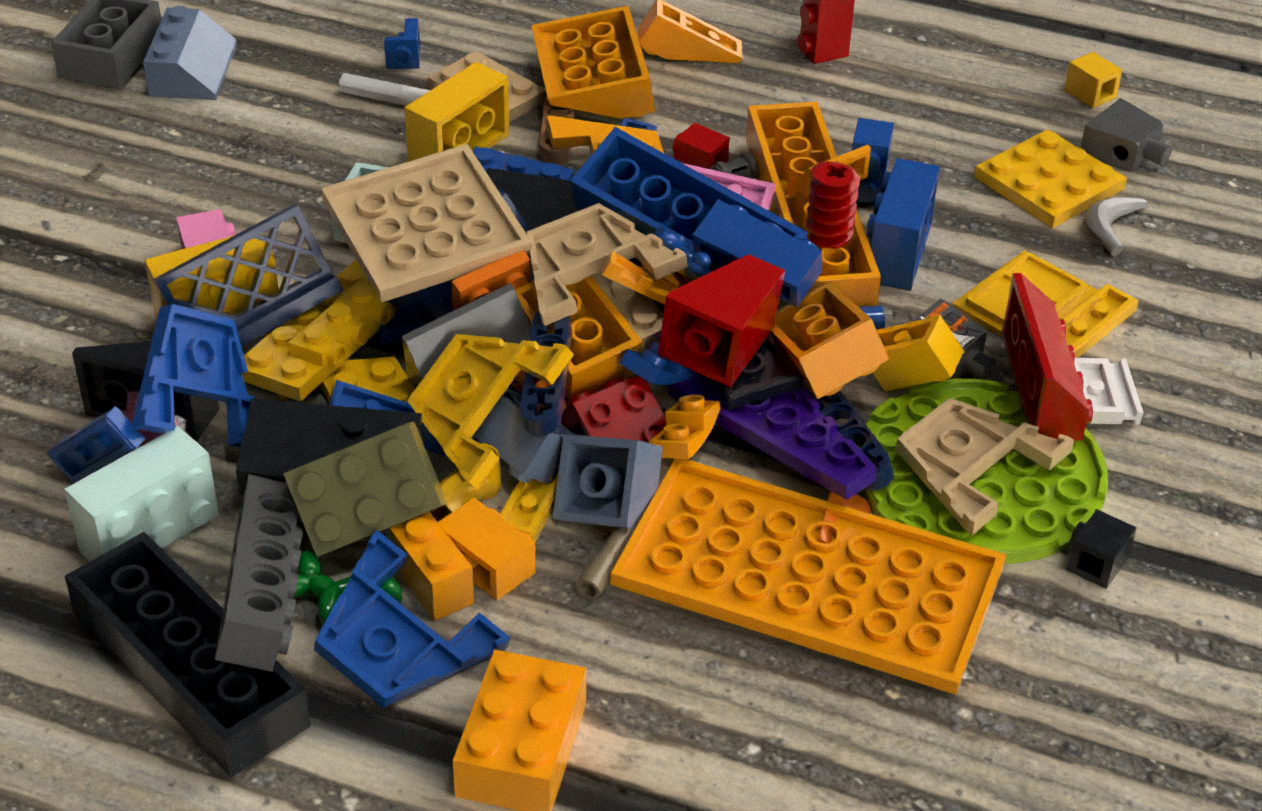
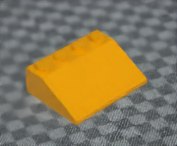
(595, 64)

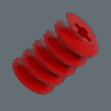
(832, 204)

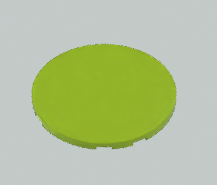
(1034, 504)

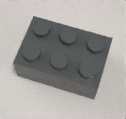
(106, 41)

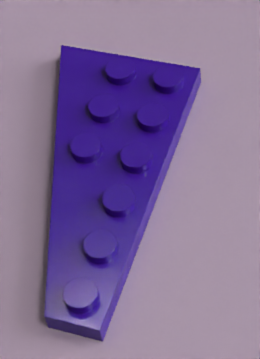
(794, 434)

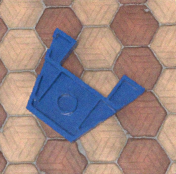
(194, 357)
(385, 644)

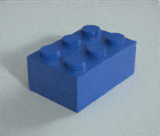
(902, 221)

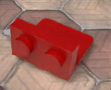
(619, 411)

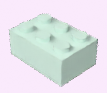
(152, 490)

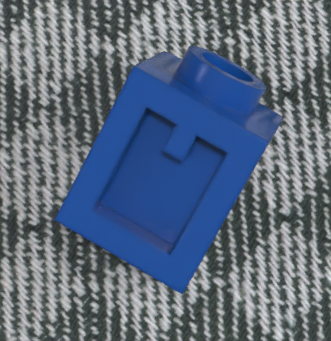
(404, 50)

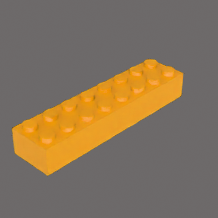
(784, 145)

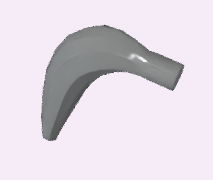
(1103, 213)

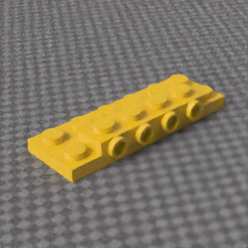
(320, 340)

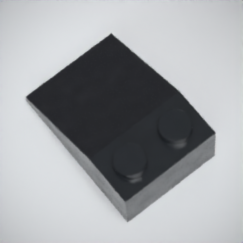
(113, 370)

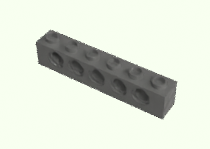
(261, 577)

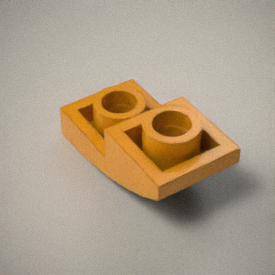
(687, 426)

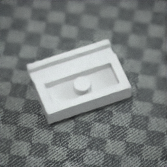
(1110, 390)

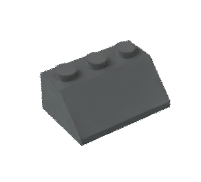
(492, 315)

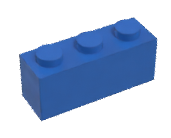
(732, 233)

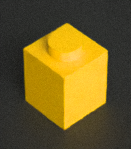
(1093, 79)

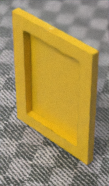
(988, 299)

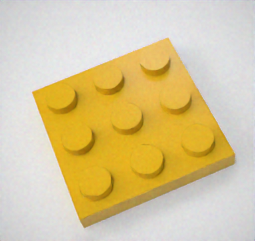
(1050, 178)

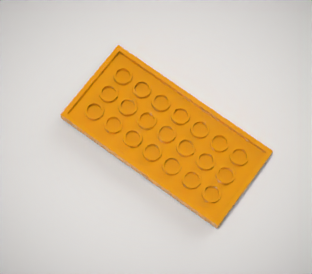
(755, 561)

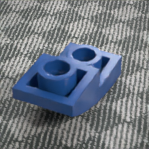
(654, 367)

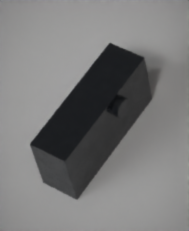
(295, 433)

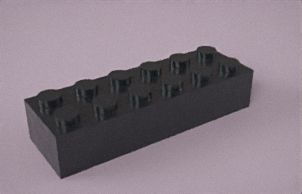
(168, 638)

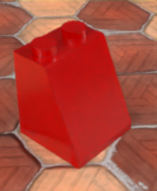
(721, 318)

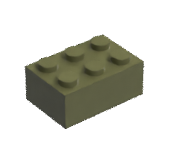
(365, 488)

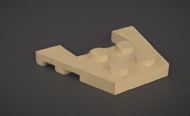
(579, 246)
(962, 443)

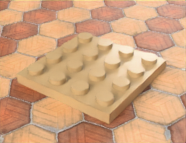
(424, 221)

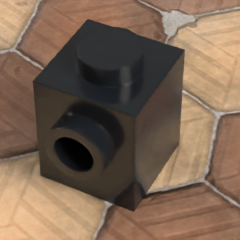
(1100, 548)

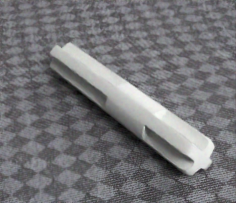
(379, 89)

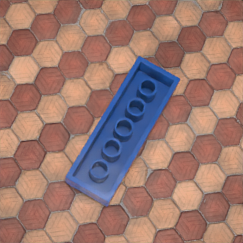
(656, 189)

